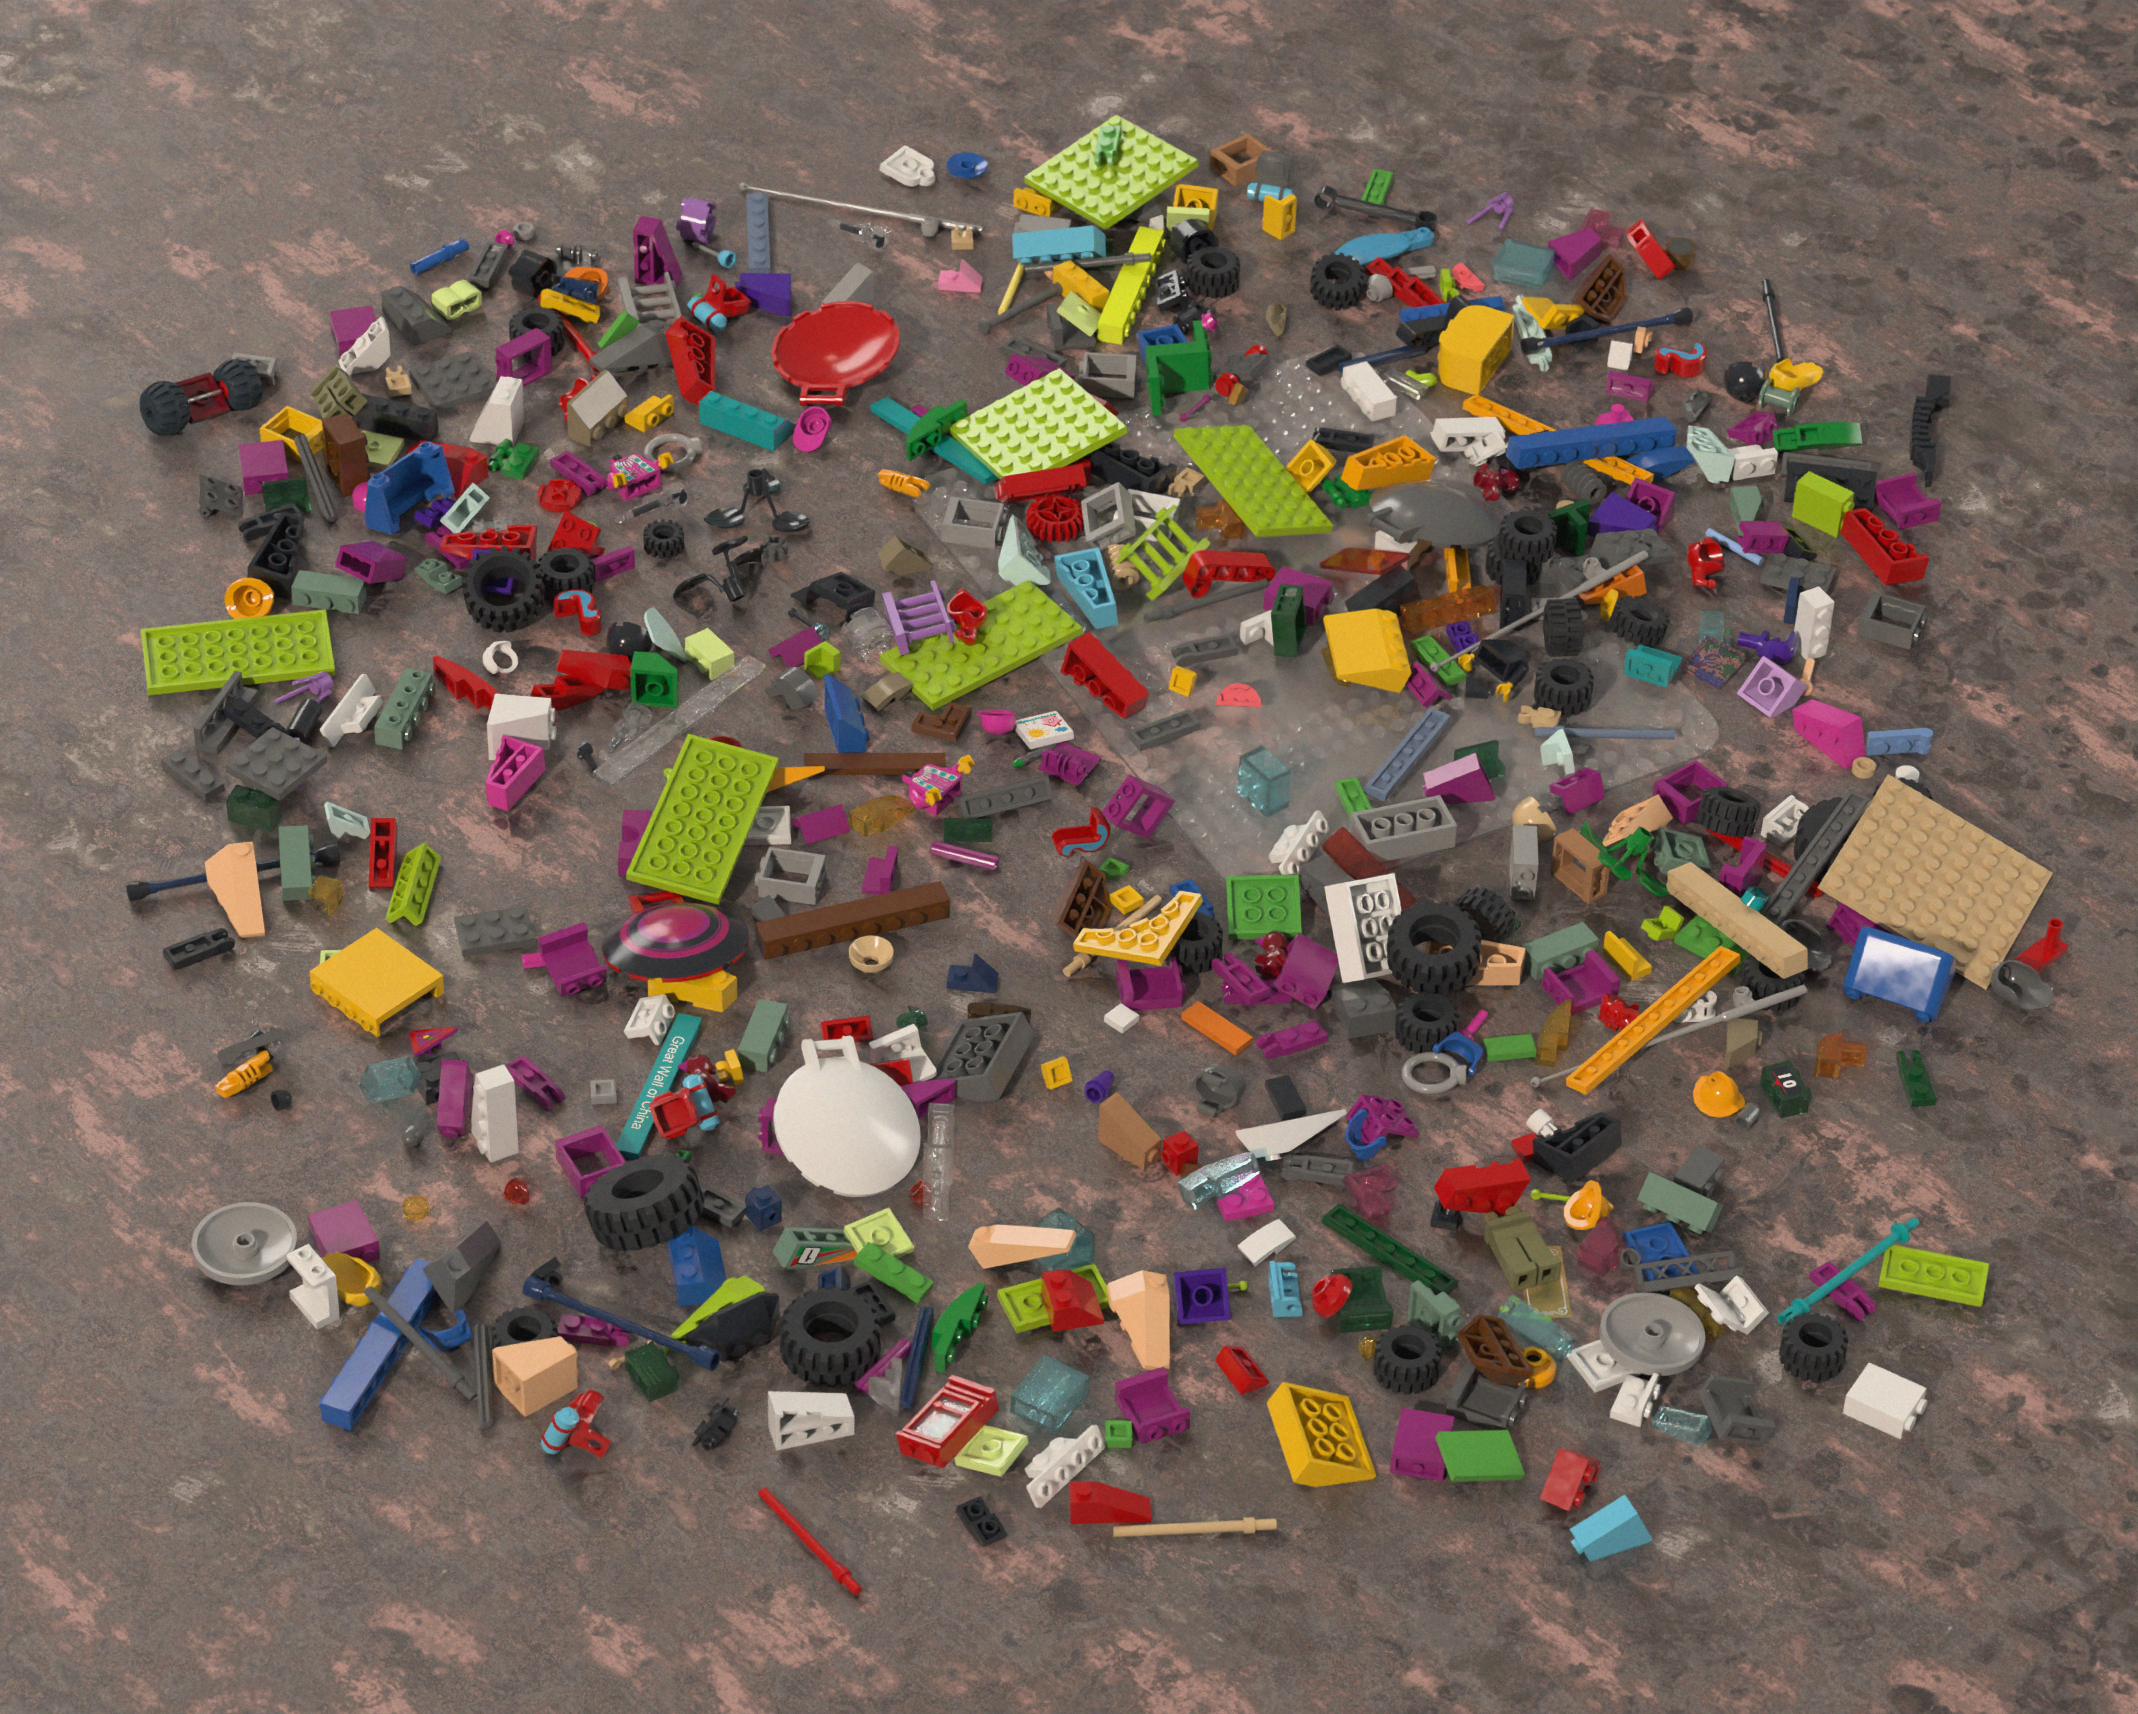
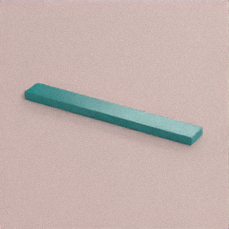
(948, 449)

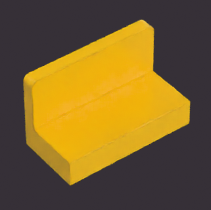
(1279, 216)
(1625, 957)

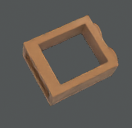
(1223, 164)
(1589, 884)

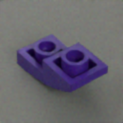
(432, 516)
(1461, 635)

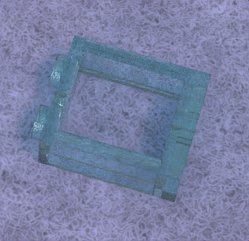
(1536, 1328)

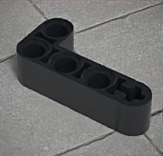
(1427, 331)

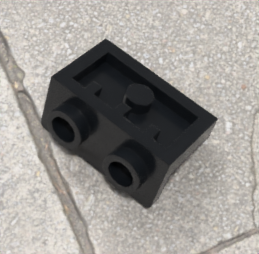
(1171, 290)

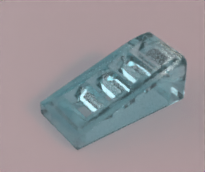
(1695, 1434)

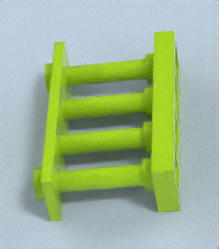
(1169, 571)

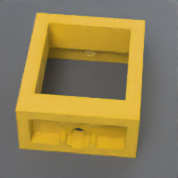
(298, 421)

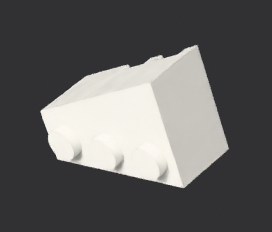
(1386, 543)
(808, 1417)

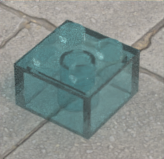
(1264, 781)

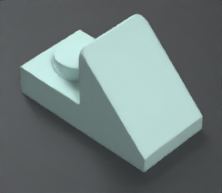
(1558, 751)
(344, 820)

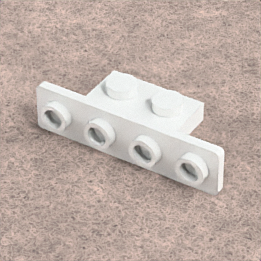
(352, 712)
(1299, 844)
(1061, 1463)

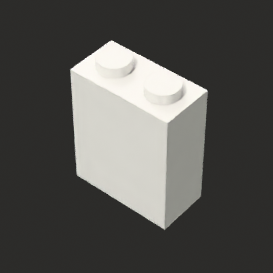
(1885, 1401)

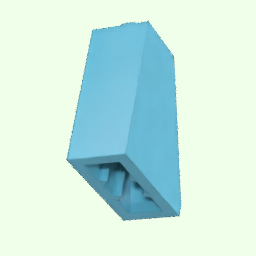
(1610, 1531)

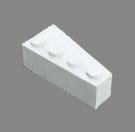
(495, 1113)

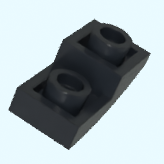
(980, 1522)

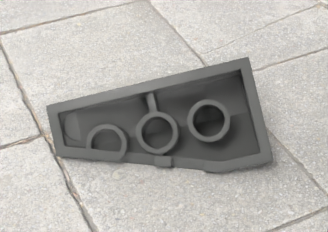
(462, 1266)

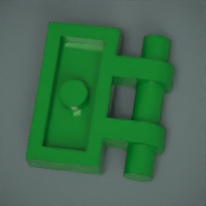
(519, 459)
(1342, 494)

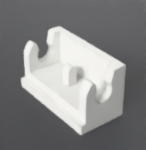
(1782, 821)

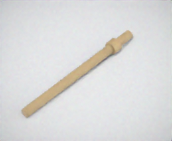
(1083, 959)
(1248, 1525)

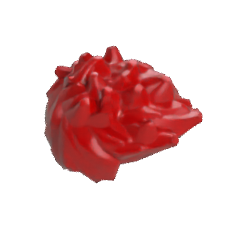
(1616, 1012)

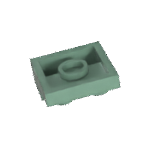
(1678, 848)
(1435, 1314)

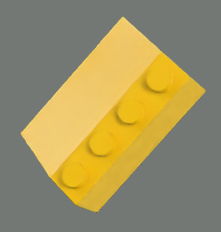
(1368, 648)
(1319, 1436)

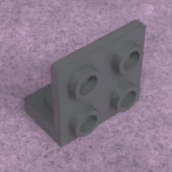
(1065, 334)

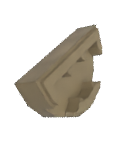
(1276, 317)

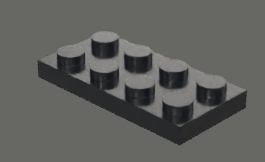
(1857, 481)

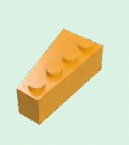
(1388, 464)

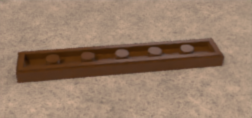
(872, 762)

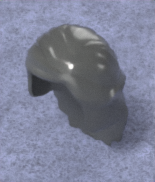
(1809, 937)
(2021, 985)

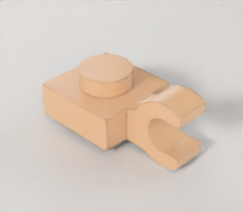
(1641, 339)

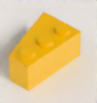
(710, 992)

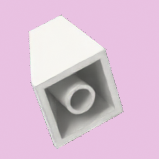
(502, 414)
(522, 719)

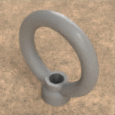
(692, 446)
(1458, 1073)

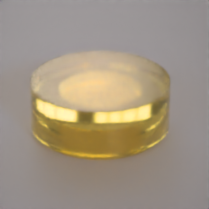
(415, 1207)

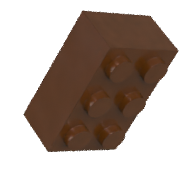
(345, 453)

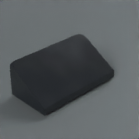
(1797, 546)

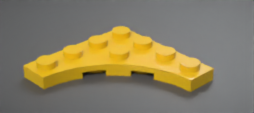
(1147, 939)

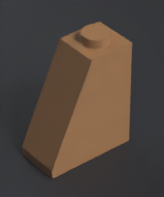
(1127, 1132)

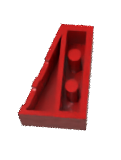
(1482, 1188)

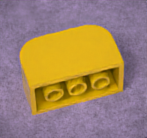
(1474, 347)

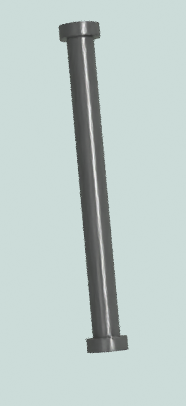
(985, 326)

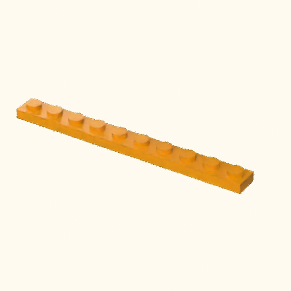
(1523, 425)
(1653, 1020)

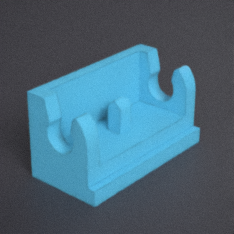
(1284, 1290)

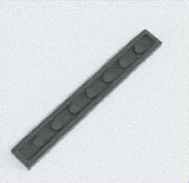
(1815, 857)

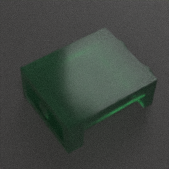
(1367, 1303)

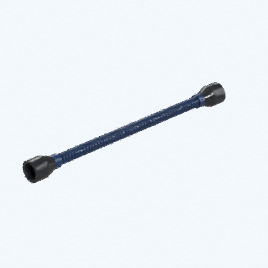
(1533, 344)
(138, 889)

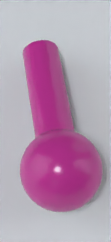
(1474, 1024)

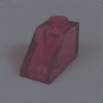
(1599, 1249)

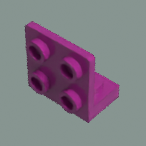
(1383, 1118)

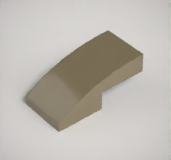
(885, 690)

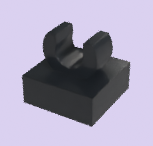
(1444, 1218)
(548, 1271)

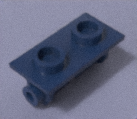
(577, 289)

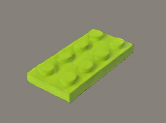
(1934, 1275)
(1025, 1304)

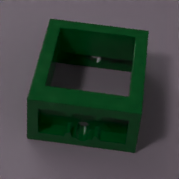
(1288, 620)

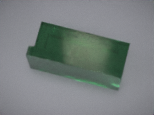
(1488, 756)

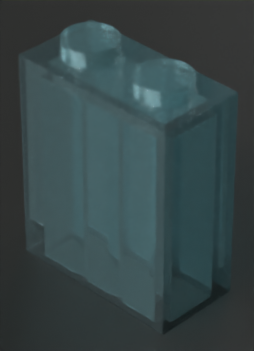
(1523, 264)
(1049, 1394)

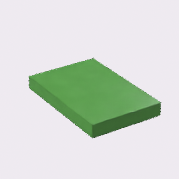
(1479, 1455)

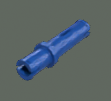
(447, 252)

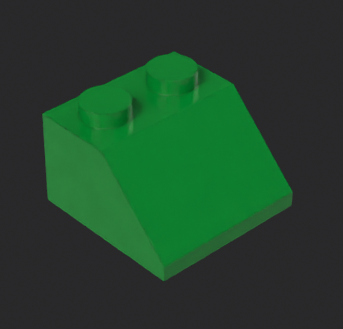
(653, 681)

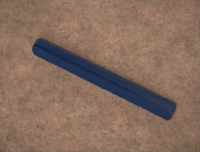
(1384, 357)
(916, 1357)

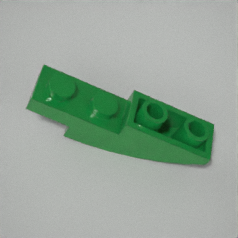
(930, 428)
(1817, 435)
(956, 1323)

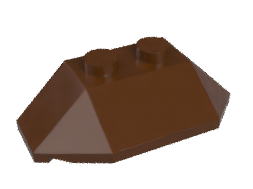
(1603, 290)
(1083, 901)
(1494, 1351)

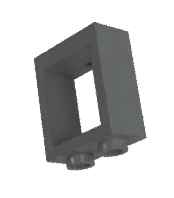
(1896, 609)

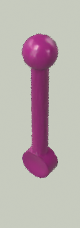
(1184, 416)

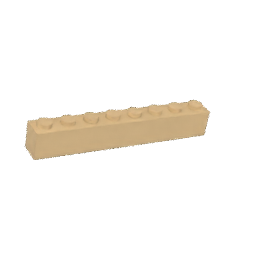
(1737, 920)

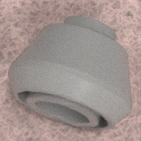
(1379, 288)

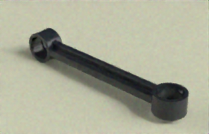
(1421, 219)

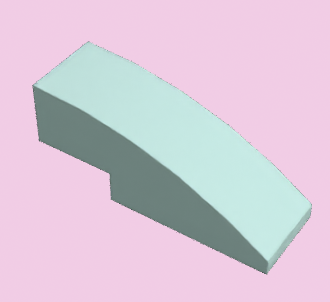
(464, 509)

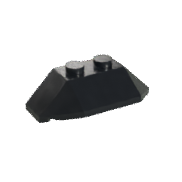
(738, 1326)

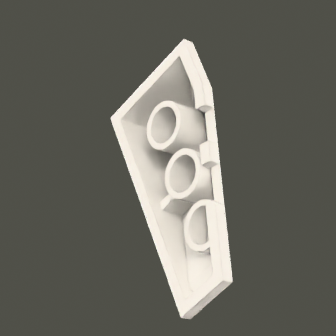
(1286, 1135)

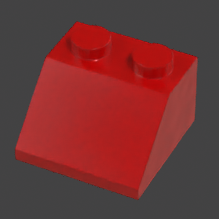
(1070, 1301)

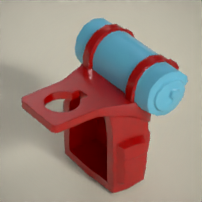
(718, 305)
(684, 1109)
(572, 1426)

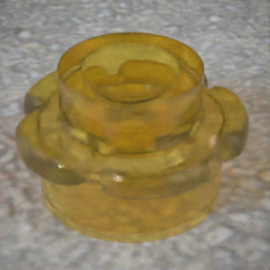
(1367, 1347)

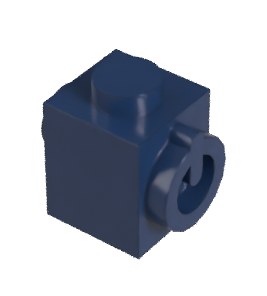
(763, 1207)

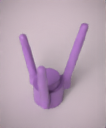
(1500, 204)
(320, 684)

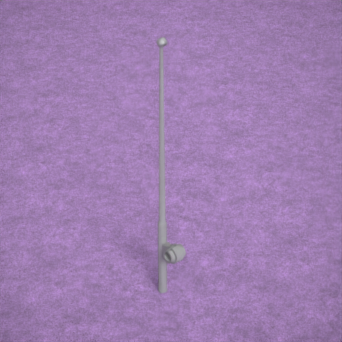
(929, 224)
(1591, 569)
(1742, 1001)

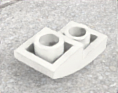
(1265, 1241)

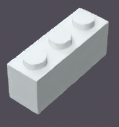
(1368, 391)
(1458, 433)
(1813, 622)

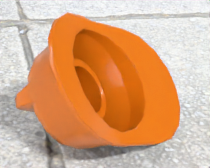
(593, 275)

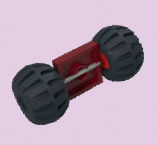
(170, 406)

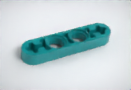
(1755, 898)

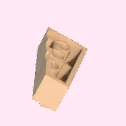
(1498, 962)

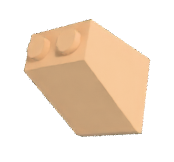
(535, 1372)

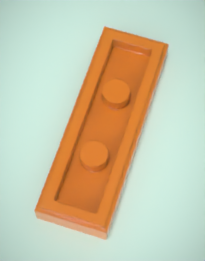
(1217, 1028)

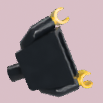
(1501, 659)

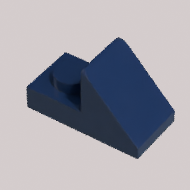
(978, 978)

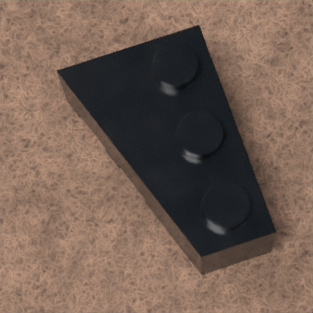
(1578, 1148)

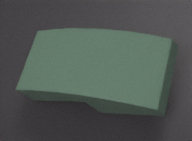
(438, 576)

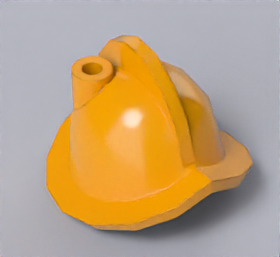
(248, 598)
(1718, 1095)
(1586, 1207)

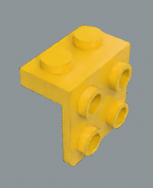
(1550, 314)

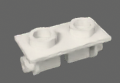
(1494, 446)

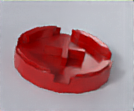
(559, 495)

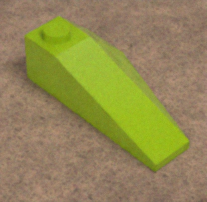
(728, 1294)

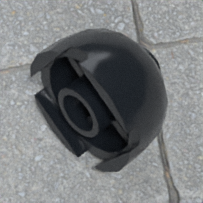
(1744, 381)
(627, 639)

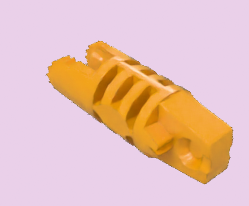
(903, 482)
(244, 1075)

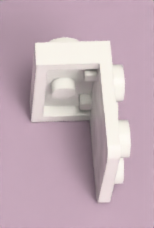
(1753, 462)
(901, 1045)
(1734, 1305)

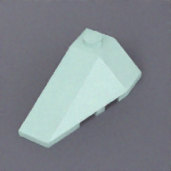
(1019, 557)

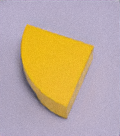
(1607, 604)

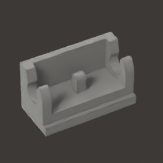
(265, 366)

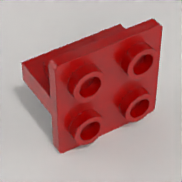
(577, 534)

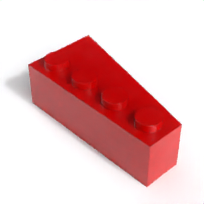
(692, 358)
(1882, 549)
(1103, 676)

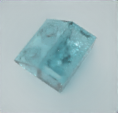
(1081, 1249)

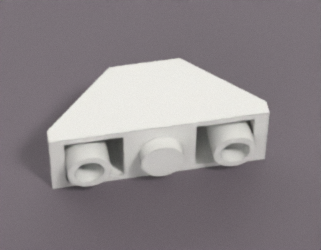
(368, 351)

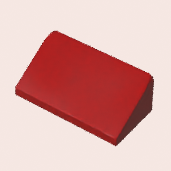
(857, 1027)
(1241, 1369)

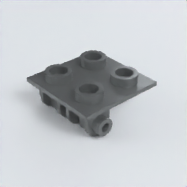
(569, 259)
(219, 496)

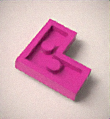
(1249, 1201)

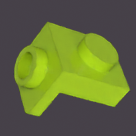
(1665, 926)

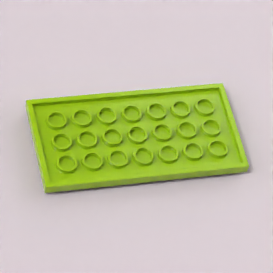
(1253, 481)
(1017, 630)
(258, 647)
(702, 819)

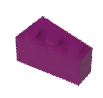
(653, 253)
(1849, 922)

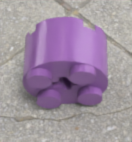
(696, 219)

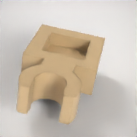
(397, 382)
(1186, 481)
(1540, 718)

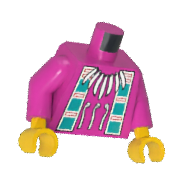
(635, 474)
(936, 786)

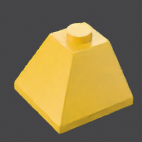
(1311, 465)

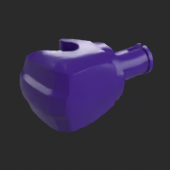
(1773, 649)

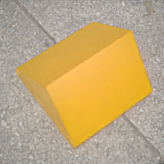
(1197, 197)

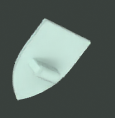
(663, 634)

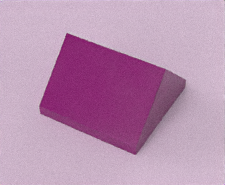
(1654, 500)

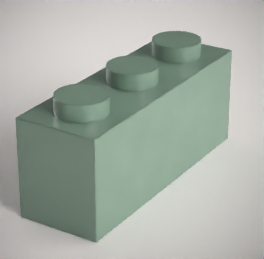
(328, 592)
(296, 862)
(1559, 950)
(763, 1035)
(1679, 1203)

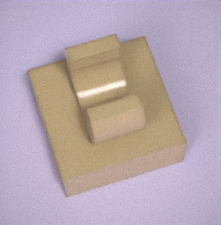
(962, 239)

